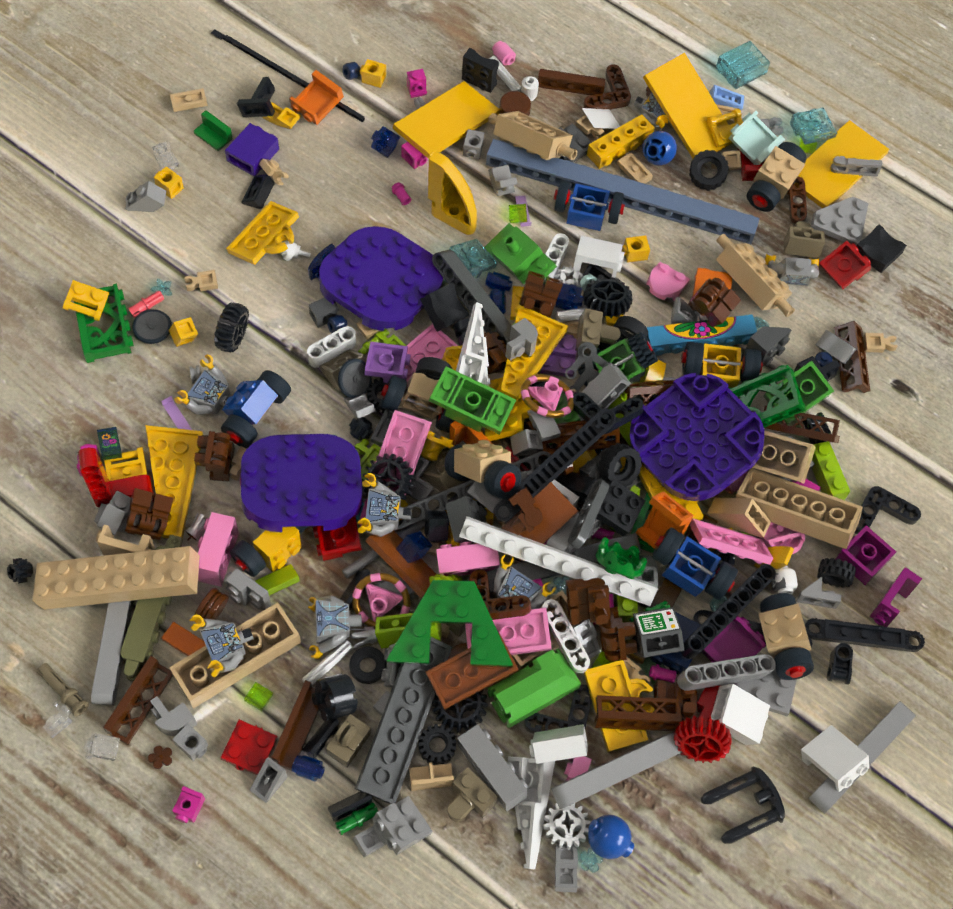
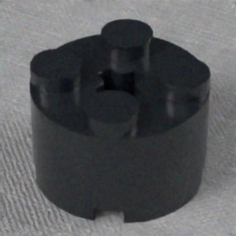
(335, 696)

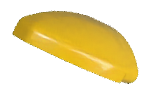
(450, 195)

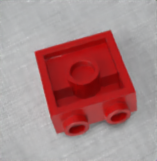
(845, 264)
(337, 541)

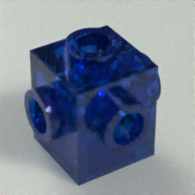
(384, 141)
(569, 297)

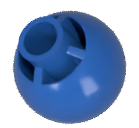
(659, 148)
(610, 837)

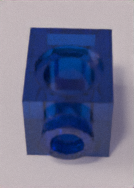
(414, 547)

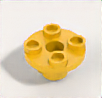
(433, 446)

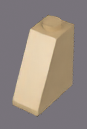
(740, 515)

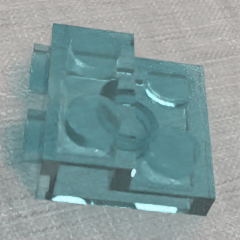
(813, 126)
(474, 257)

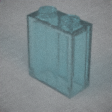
(742, 64)

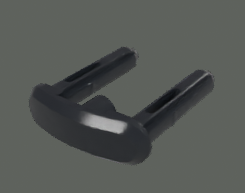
(768, 793)

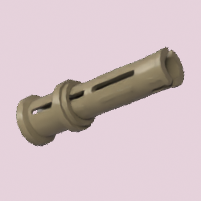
(68, 695)

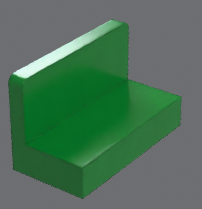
(213, 131)

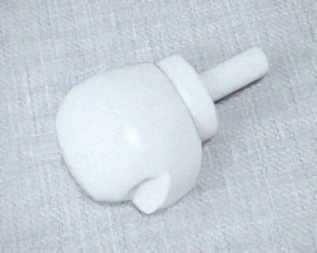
(293, 251)

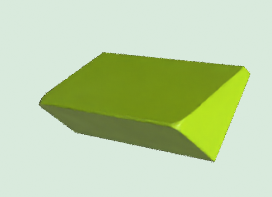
(279, 579)

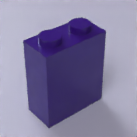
(250, 148)

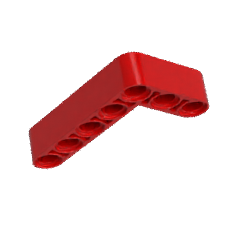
(98, 483)

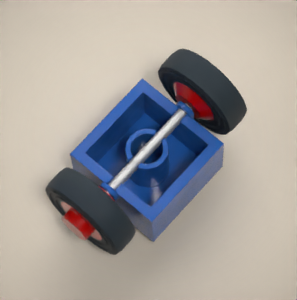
(588, 205)

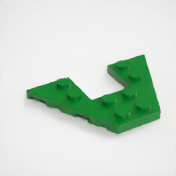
(451, 603)

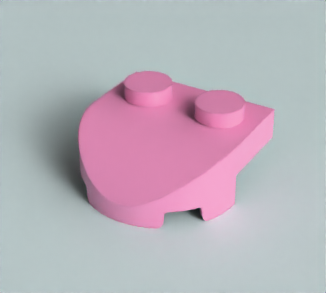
(666, 282)
(782, 536)

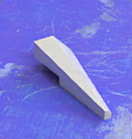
(473, 355)
(532, 810)

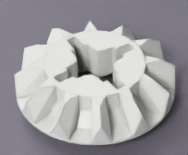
(567, 271)

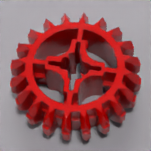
(703, 739)

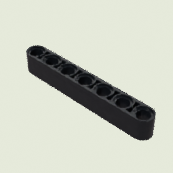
(734, 604)

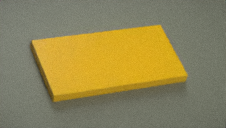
(685, 103)
(445, 119)
(821, 183)

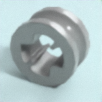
(195, 373)

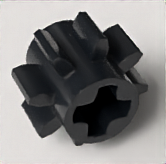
(361, 428)
(20, 570)

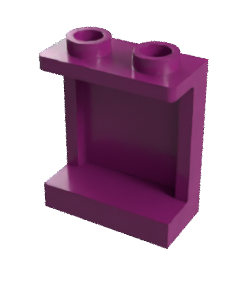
(903, 584)
(735, 642)

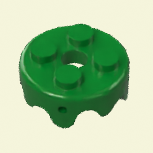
(619, 560)

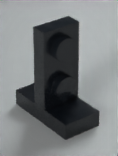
(260, 102)

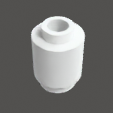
(530, 87)

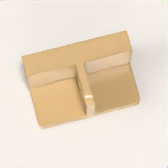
(431, 776)

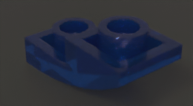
(314, 266)

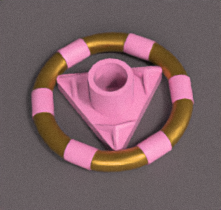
(547, 396)
(379, 598)

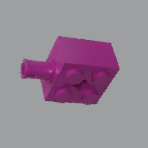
(867, 554)

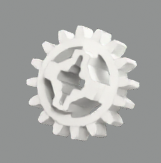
(558, 825)

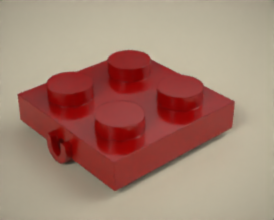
(248, 747)

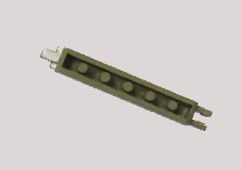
(145, 626)

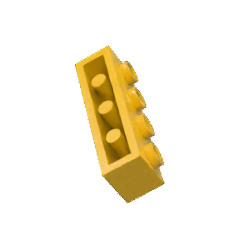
(619, 141)

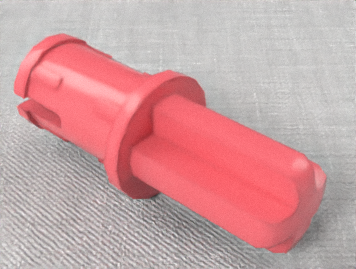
(146, 304)

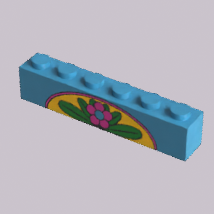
(674, 337)

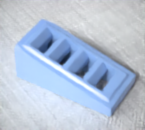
(721, 96)

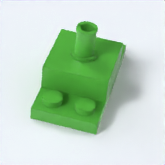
(519, 253)
(471, 401)

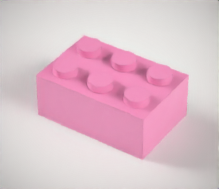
(215, 548)
(466, 559)

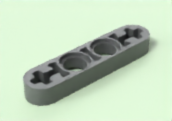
(588, 513)

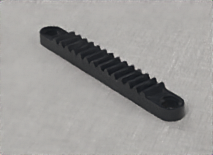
(559, 460)

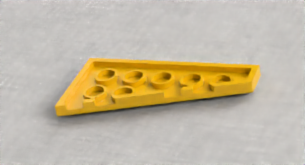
(522, 367)
(174, 470)

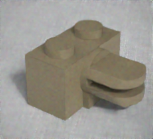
(804, 240)
(593, 331)
(347, 740)
(471, 795)

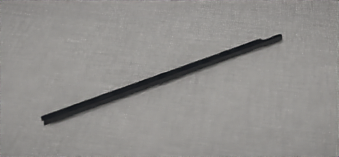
(279, 69)

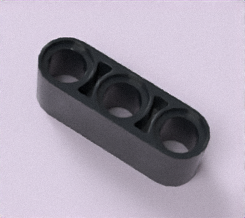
(577, 484)

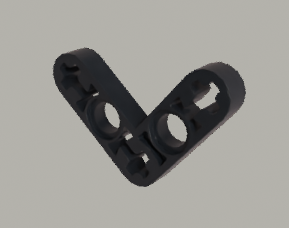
(624, 408)
(883, 504)
(572, 721)

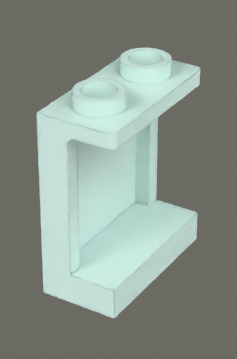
(754, 138)

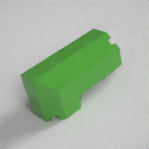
(533, 688)

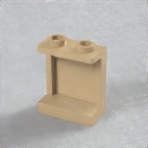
(112, 546)

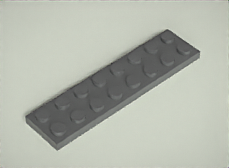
(400, 728)

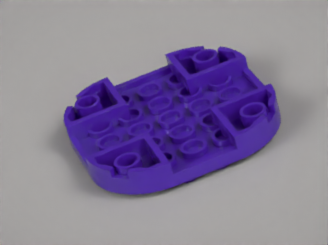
(379, 277)
(697, 437)
(301, 481)

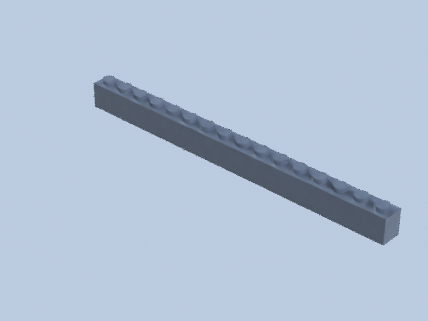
(636, 194)

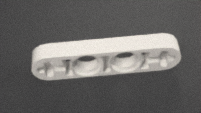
(568, 634)

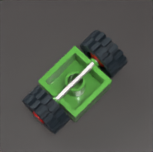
(628, 355)

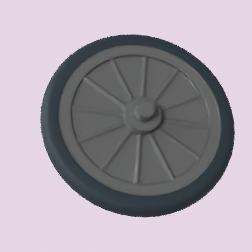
(151, 326)
(352, 378)

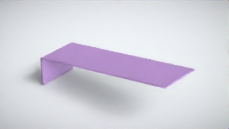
(522, 200)
(175, 414)

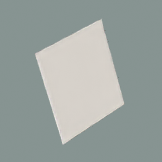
(601, 118)

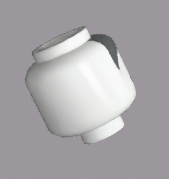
(785, 581)

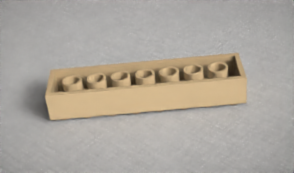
(116, 578)

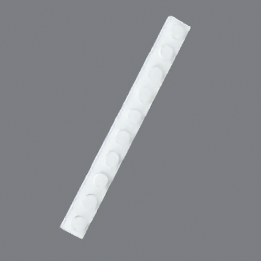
(555, 560)

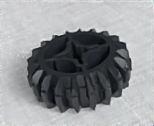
(608, 297)
(231, 327)
(390, 472)
(467, 705)

